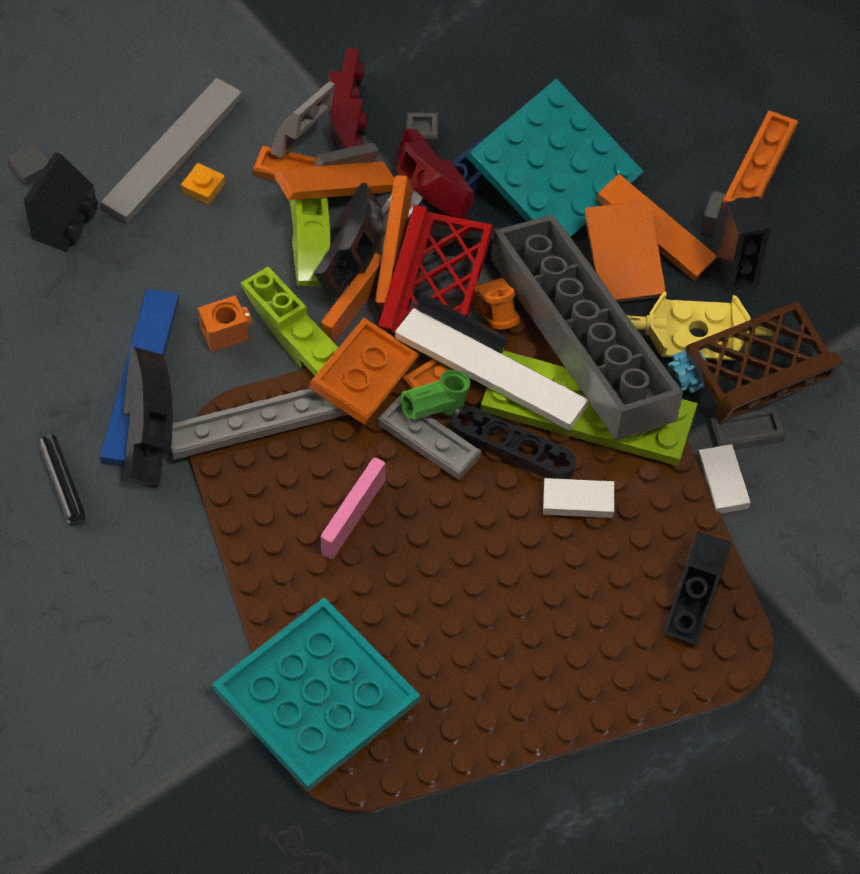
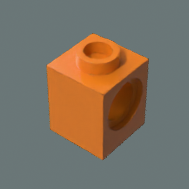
(212, 323)

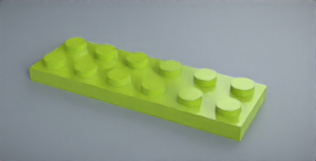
(661, 443)

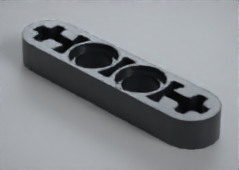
(515, 440)

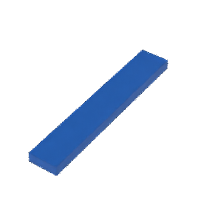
(150, 334)

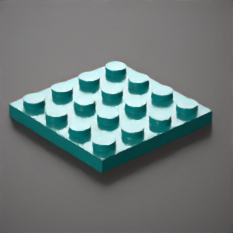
(552, 159)
(316, 693)

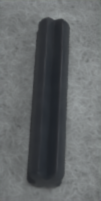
(462, 323)
(62, 480)

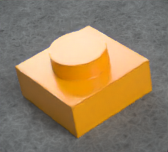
(203, 184)

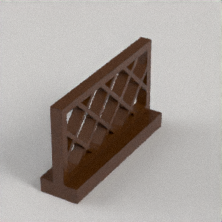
(770, 387)

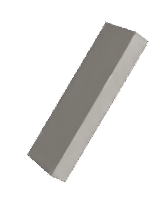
(431, 440)

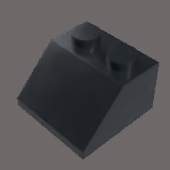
(59, 204)

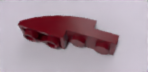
(347, 113)
(433, 178)

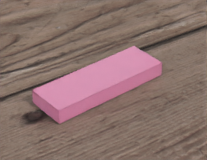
(353, 508)

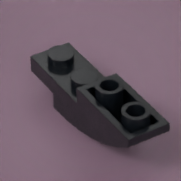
(357, 240)
(151, 416)

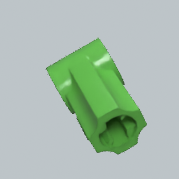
(436, 397)

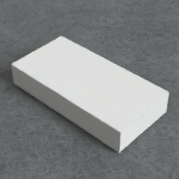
(724, 478)
(578, 498)

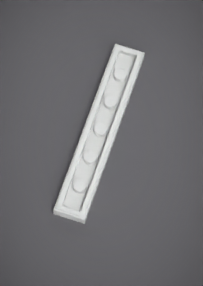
(491, 369)

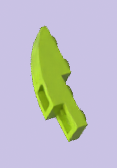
(309, 237)
(288, 320)

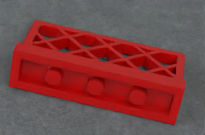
(411, 259)

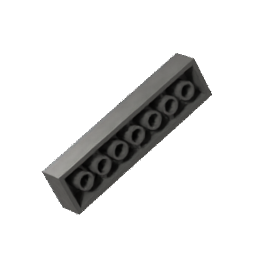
(586, 327)

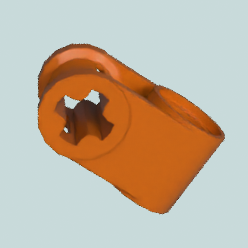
(495, 304)

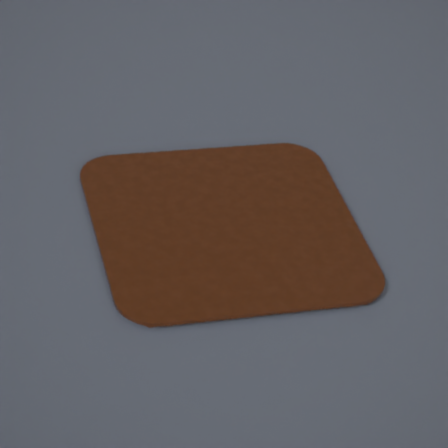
(501, 617)

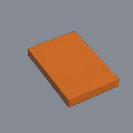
(626, 250)
(364, 371)

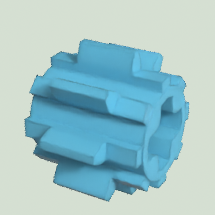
(685, 373)

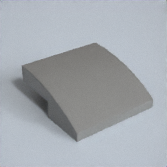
(302, 121)

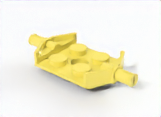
(672, 319)

